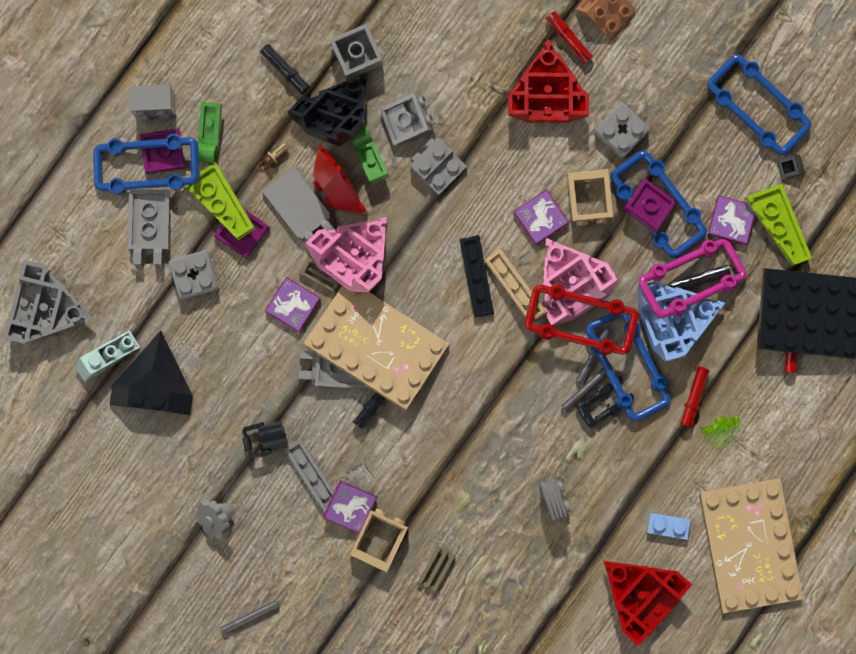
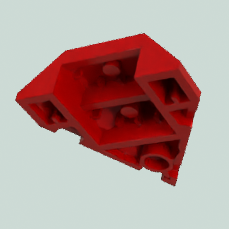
(548, 91)
(335, 185)
(644, 596)

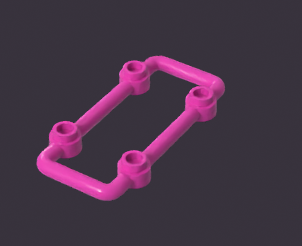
(678, 306)

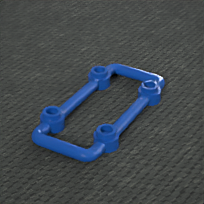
(766, 138)
(656, 169)
(174, 181)
(624, 400)

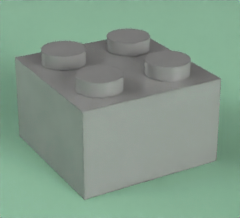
(356, 52)
(152, 102)

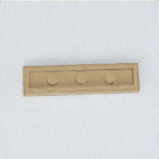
(513, 283)

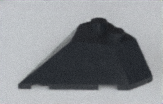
(334, 113)
(153, 381)

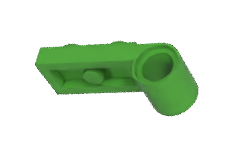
(209, 131)
(369, 155)

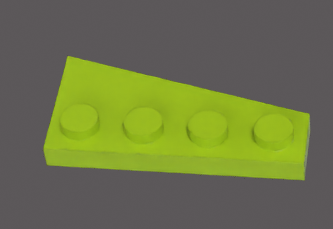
(219, 198)
(779, 220)

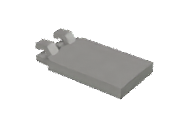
(298, 205)
(148, 225)
(326, 374)

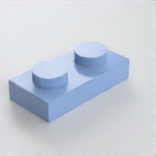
(668, 526)

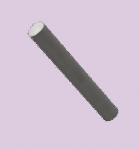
(591, 359)
(584, 390)
(250, 616)

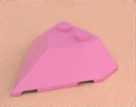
(351, 253)
(576, 274)

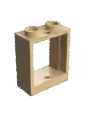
(589, 176)
(381, 515)

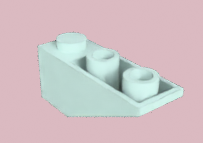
(106, 356)

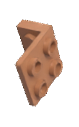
(607, 14)

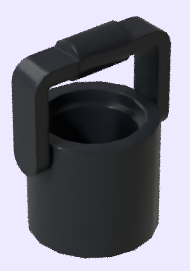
(271, 437)

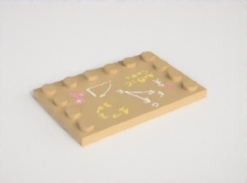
(376, 345)
(751, 545)

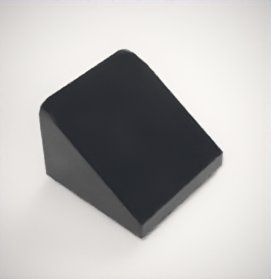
(791, 166)

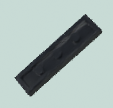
(476, 276)

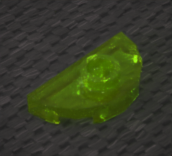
(720, 423)

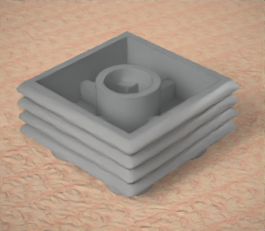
(620, 117)
(204, 282)
(552, 495)

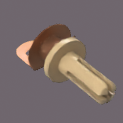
(271, 158)

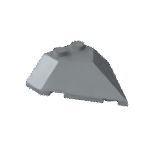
(41, 306)

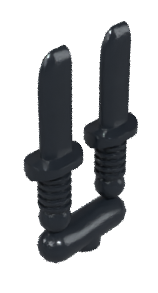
(585, 414)

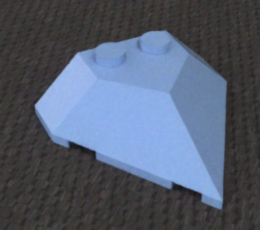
(674, 335)

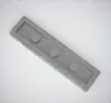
(310, 473)

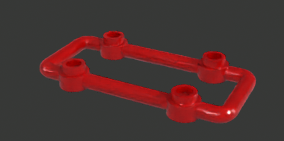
(615, 308)

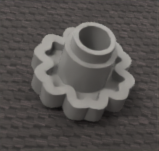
(214, 518)

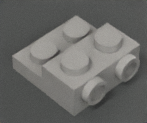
(407, 118)
(437, 165)

